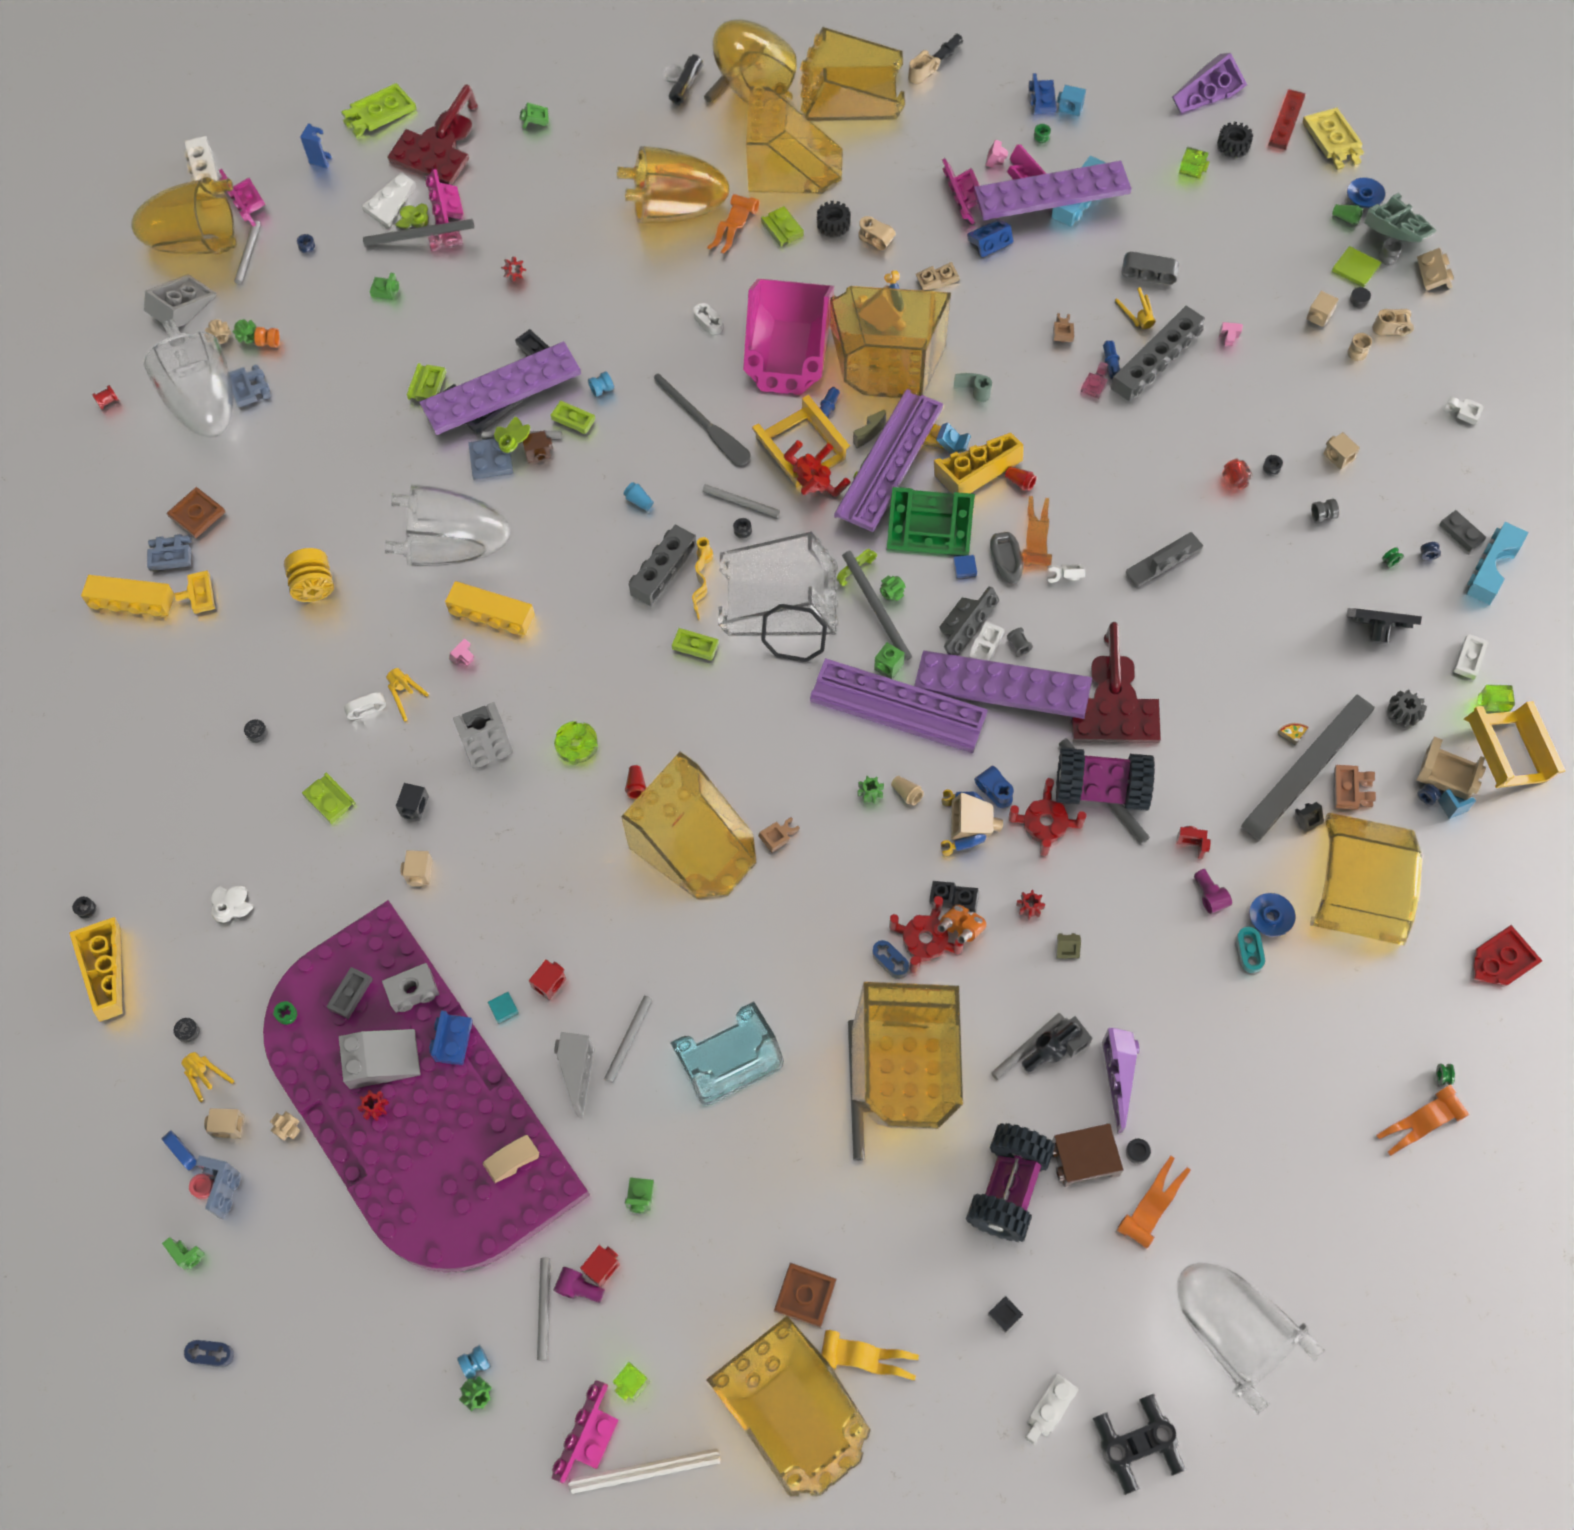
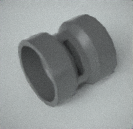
(1390, 251)
(1322, 511)

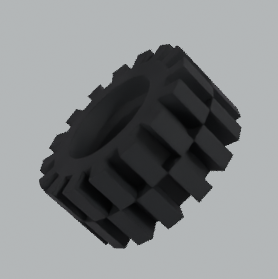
(1235, 147)
(833, 210)

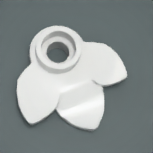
(231, 902)

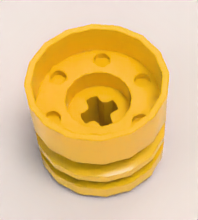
(308, 575)

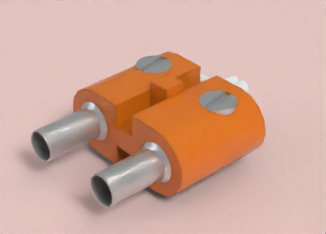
(967, 923)

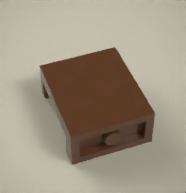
(1086, 1154)

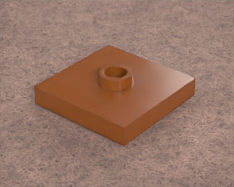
(196, 512)
(805, 1295)

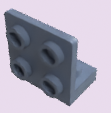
(226, 1181)

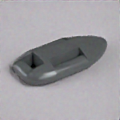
(1007, 556)

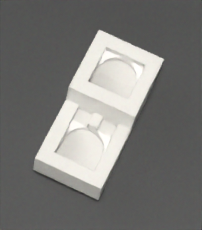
(987, 642)

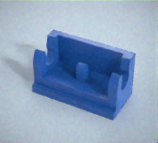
(313, 146)

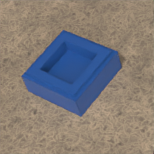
(965, 566)

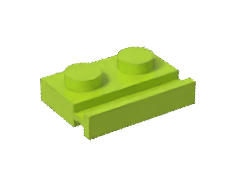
(782, 226)
(426, 382)
(328, 798)

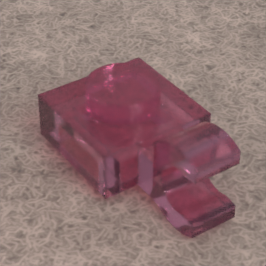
(449, 240)
(1095, 382)

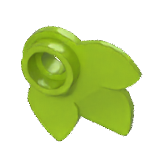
(413, 216)
(511, 435)

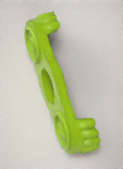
(866, 556)

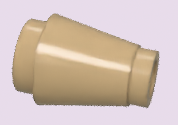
(907, 790)

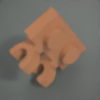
(1347, 787)

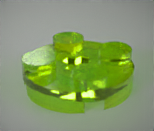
(577, 731)

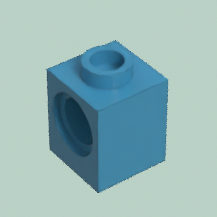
(1071, 100)

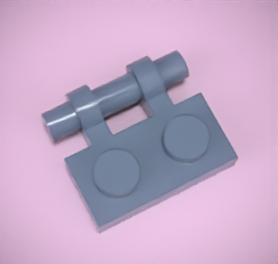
(243, 390)
(169, 557)

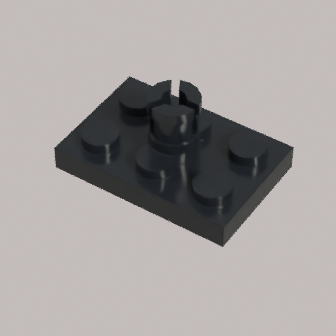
(1383, 621)

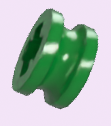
(1042, 128)
(1393, 557)
(288, 1019)
(1445, 1074)

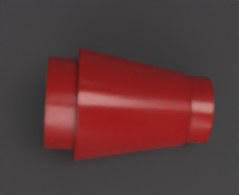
(1022, 478)
(635, 782)

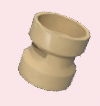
(1359, 346)

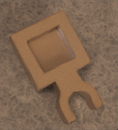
(1063, 330)
(776, 835)

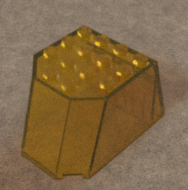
(889, 338)
(907, 1054)

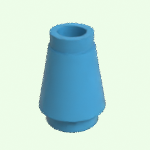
(637, 496)

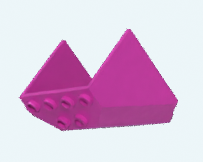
(786, 334)

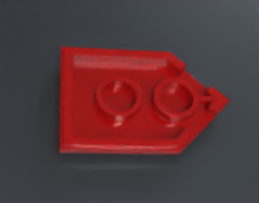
(1504, 958)

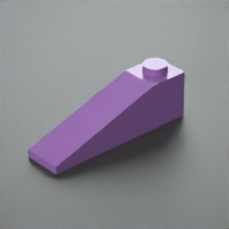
(1212, 83)
(1120, 1060)

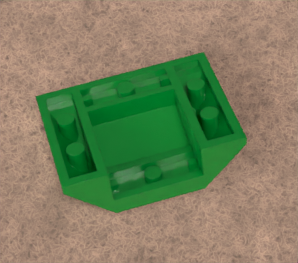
(930, 521)

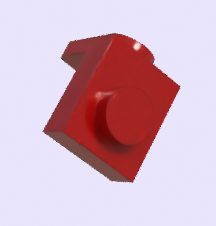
(1194, 837)

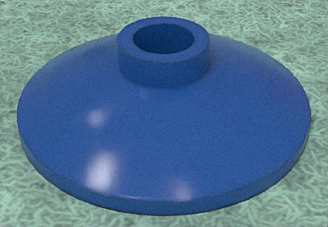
(1366, 192)
(1273, 905)

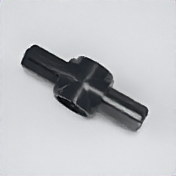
(1051, 1046)

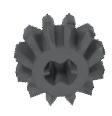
(1407, 708)

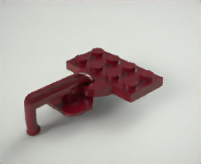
(437, 144)
(1115, 710)

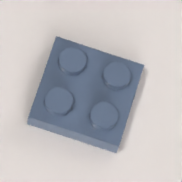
(488, 459)

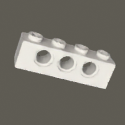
(201, 159)

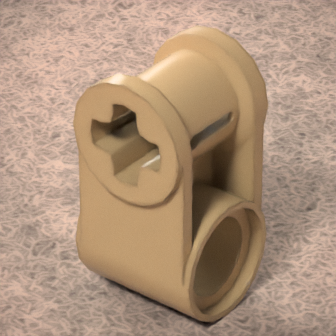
(922, 67)
(877, 234)
(1392, 321)

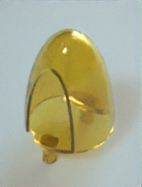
(753, 57)
(673, 186)
(187, 219)

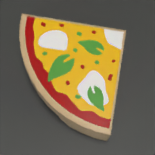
(1293, 732)

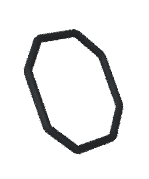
(823, 639)

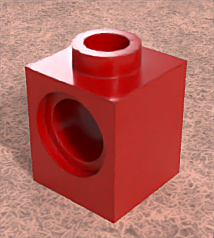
(548, 979)
(600, 1265)

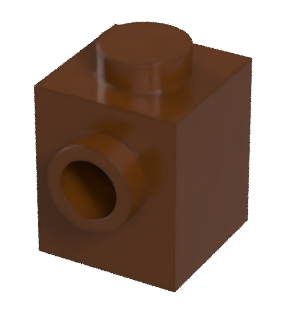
(537, 446)

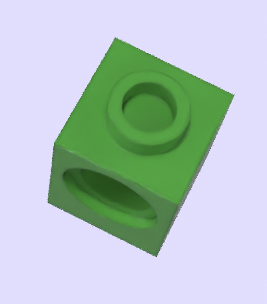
(889, 661)

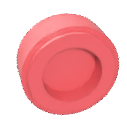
(201, 1186)

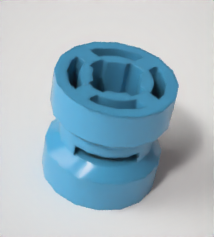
(601, 384)
(479, 1359)

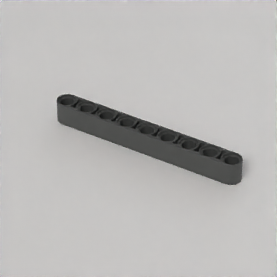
(1307, 767)

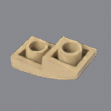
(937, 278)
(509, 1158)

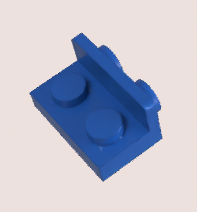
(1042, 95)
(991, 237)
(450, 1038)

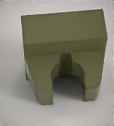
(1068, 946)

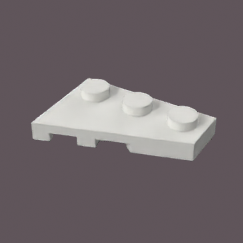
(389, 199)

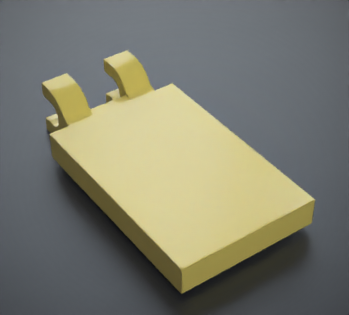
(1334, 136)

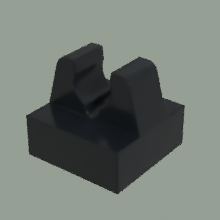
(1310, 816)
(1005, 1314)

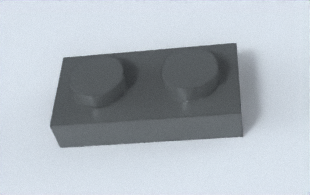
(1462, 531)
(349, 993)

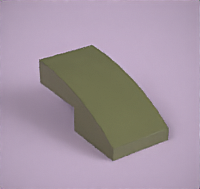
(874, 425)

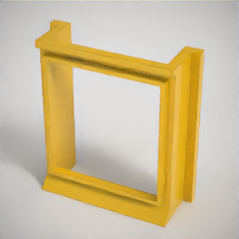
(818, 421)
(1533, 735)

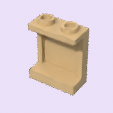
(1451, 771)

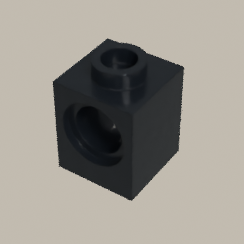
(412, 801)

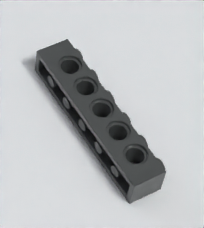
(1158, 353)

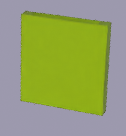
(1356, 266)

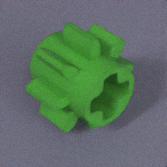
(244, 331)
(892, 588)
(870, 789)
(475, 1393)

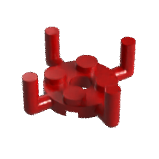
(812, 473)
(1050, 809)
(925, 924)

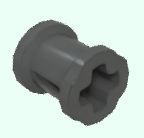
(1019, 641)

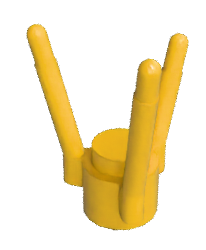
(1145, 316)
(400, 681)
(195, 1066)

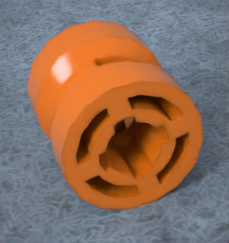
(267, 337)

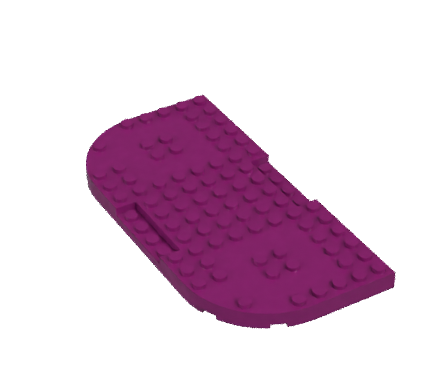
(422, 1162)

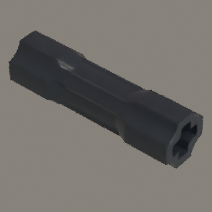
(681, 88)

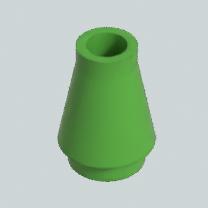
(1348, 213)

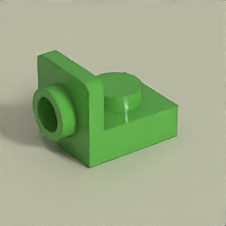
(534, 114)
(385, 287)
(639, 1195)
(181, 1254)

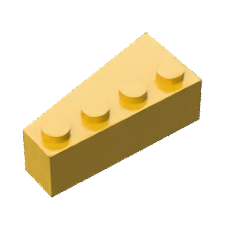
(979, 464)
(100, 965)

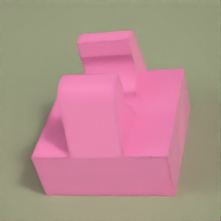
(996, 154)
(1230, 332)
(462, 653)

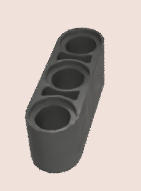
(1150, 268)

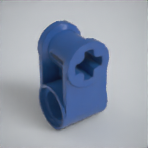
(993, 784)

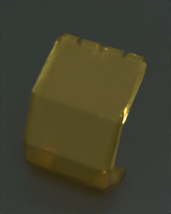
(1370, 880)

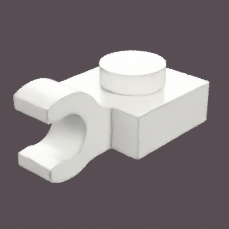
(1467, 410)
(1069, 571)

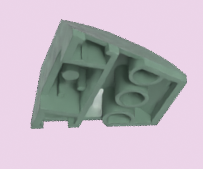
(1398, 221)

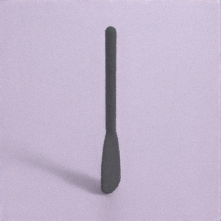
(728, 444)

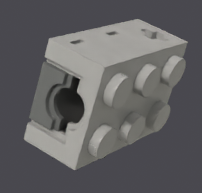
(483, 735)

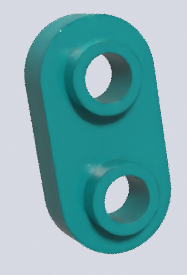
(1250, 950)

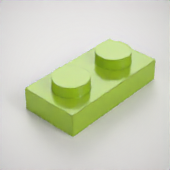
(573, 417)
(695, 644)

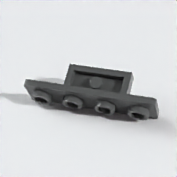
(1164, 559)
(967, 619)

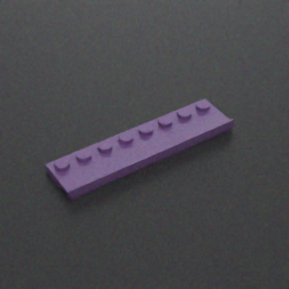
(889, 460)
(899, 705)

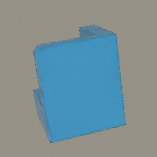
(1454, 805)

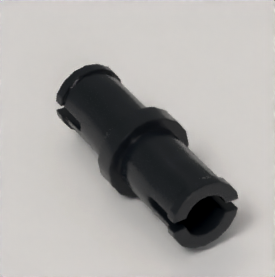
(947, 48)

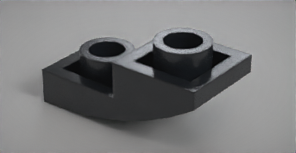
(955, 895)

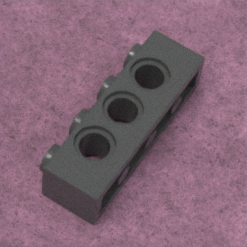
(673, 560)

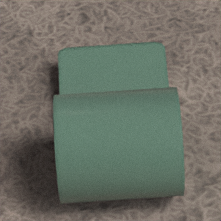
(981, 384)

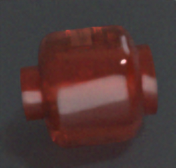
(1237, 474)

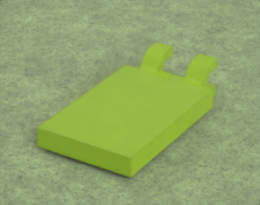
(378, 109)

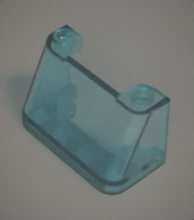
(730, 1058)

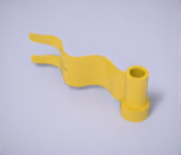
(704, 556)
(863, 1355)

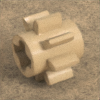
(219, 330)
(285, 1126)

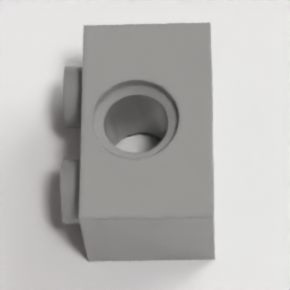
(397, 987)

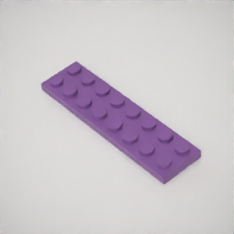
(1052, 190)
(500, 388)
(1004, 684)

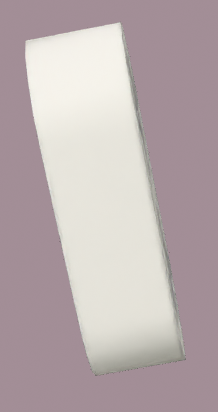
(705, 320)
(365, 706)

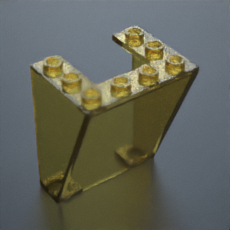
(850, 79)

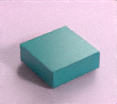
(503, 1007)

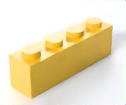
(128, 595)
(489, 608)

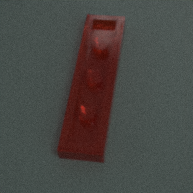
(1287, 119)

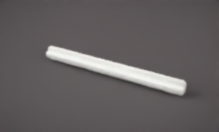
(644, 1471)

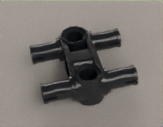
(1139, 1444)

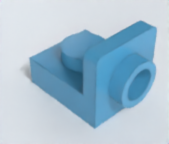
(952, 440)

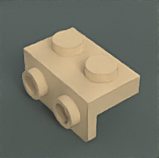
(1434, 269)

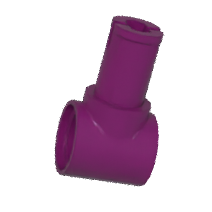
(1213, 896)
(571, 1284)

